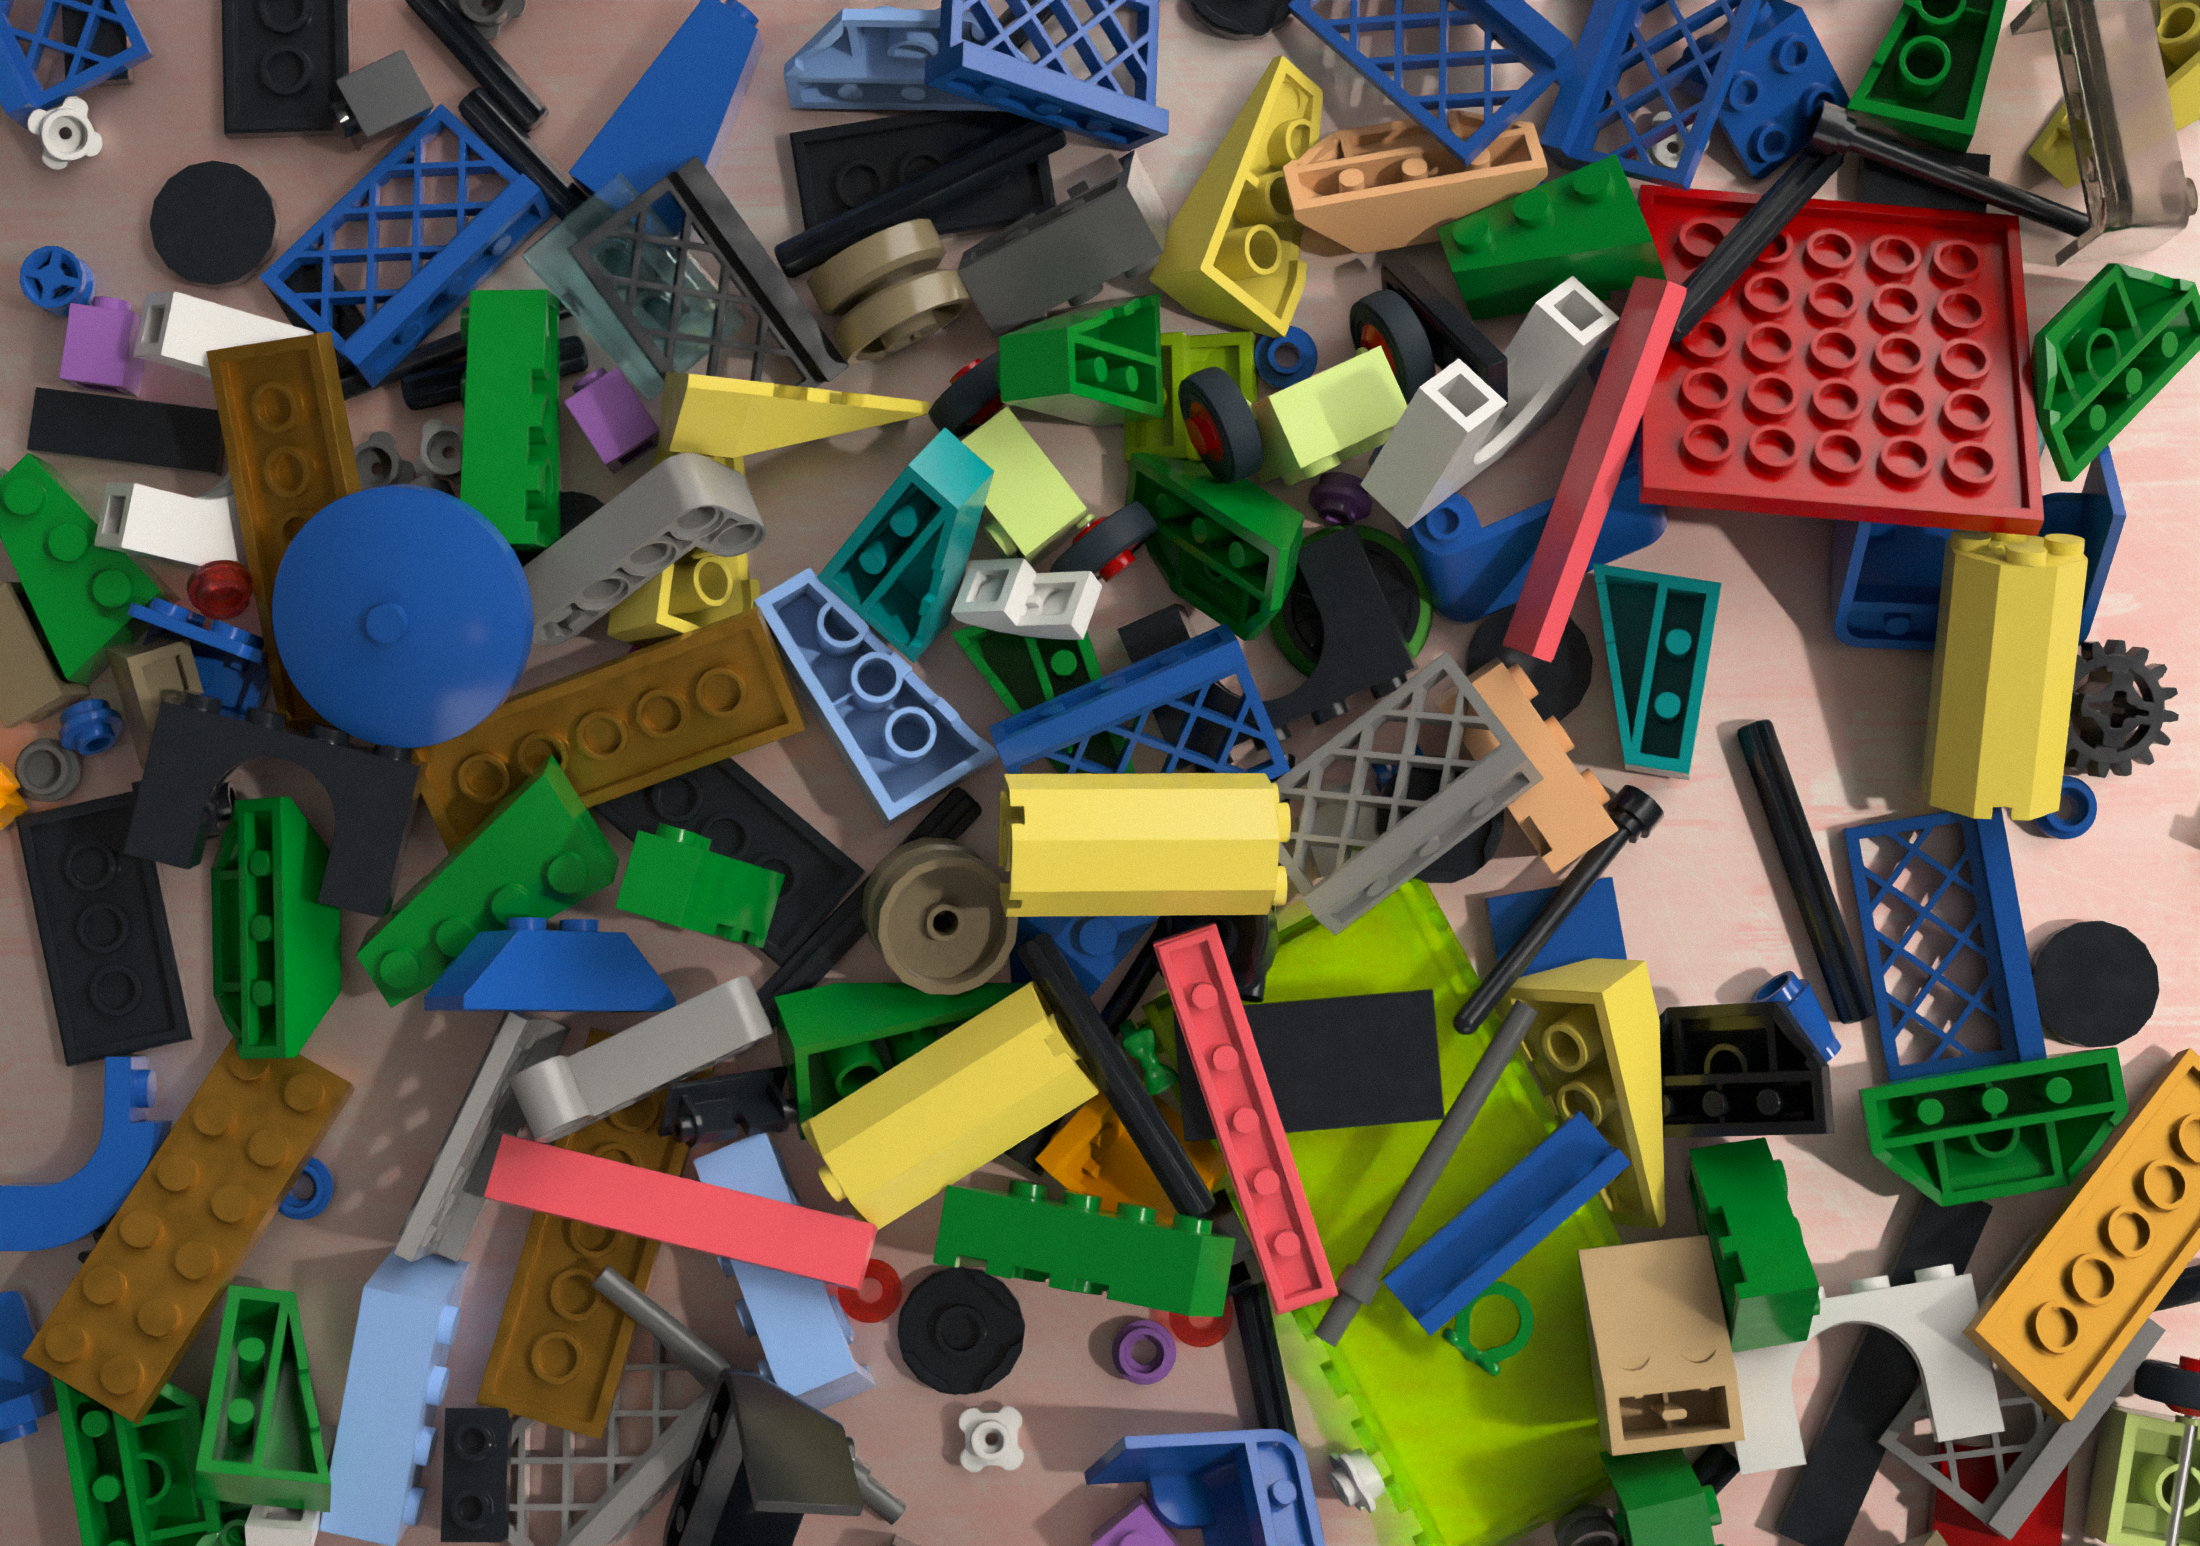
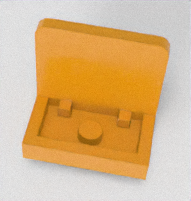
(1101, 1159)

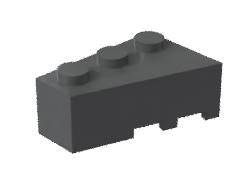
(1067, 249)

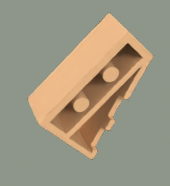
(1564, 809)

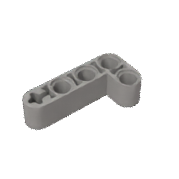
(637, 537)
(640, 1061)

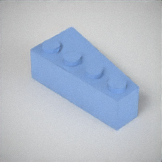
(876, 711)
(794, 1316)
(392, 1397)

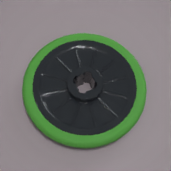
(1299, 624)

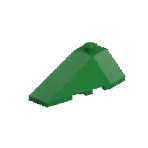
(854, 1032)

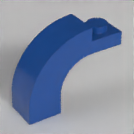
(71, 1210)

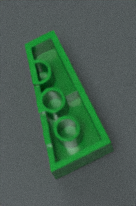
(1930, 73)
(512, 414)
(521, 861)
(1086, 1247)

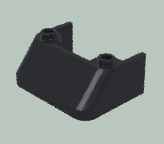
(761, 1468)

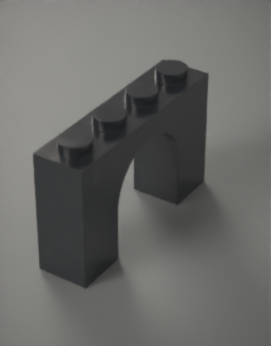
(1359, 652)
(201, 746)

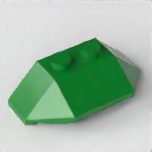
(2109, 358)
(1217, 542)
(270, 935)
(1996, 1124)
(133, 1479)

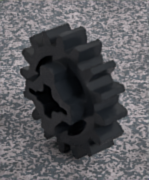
(2111, 680)

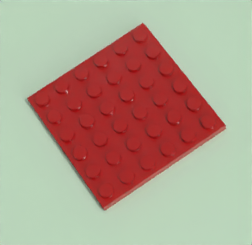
(1848, 369)

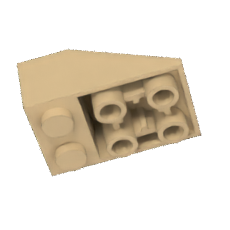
(1659, 1346)

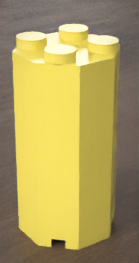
(2003, 673)
(1141, 844)
(950, 1108)

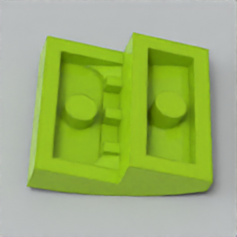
(1180, 358)

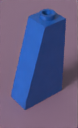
(678, 106)

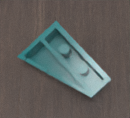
(914, 546)
(1658, 662)

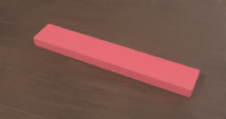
(1594, 467)
(1245, 1118)
(681, 1212)

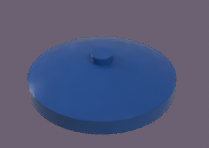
(402, 615)

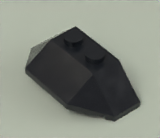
(1741, 1073)

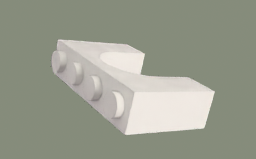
(1460, 423)
(161, 523)
(1923, 1317)

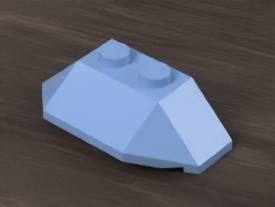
(876, 62)

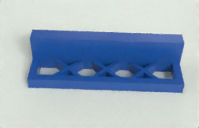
(1504, 1222)

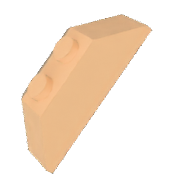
(1397, 184)

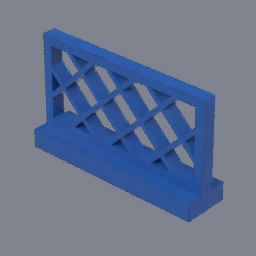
(1511, 23)
(1606, 53)
(19, 84)
(1053, 93)
(452, 268)
(1133, 694)
(2001, 935)

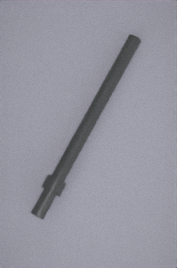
(1359, 1282)
(711, 1363)

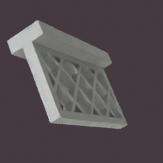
(1430, 827)
(455, 1185)
(2043, 1455)
(638, 1488)

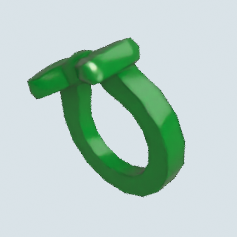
(1140, 1045)
(1488, 1359)

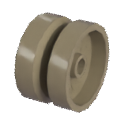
(889, 291)
(931, 949)

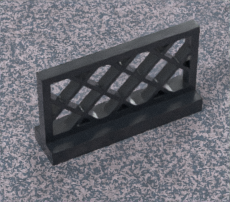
(740, 259)

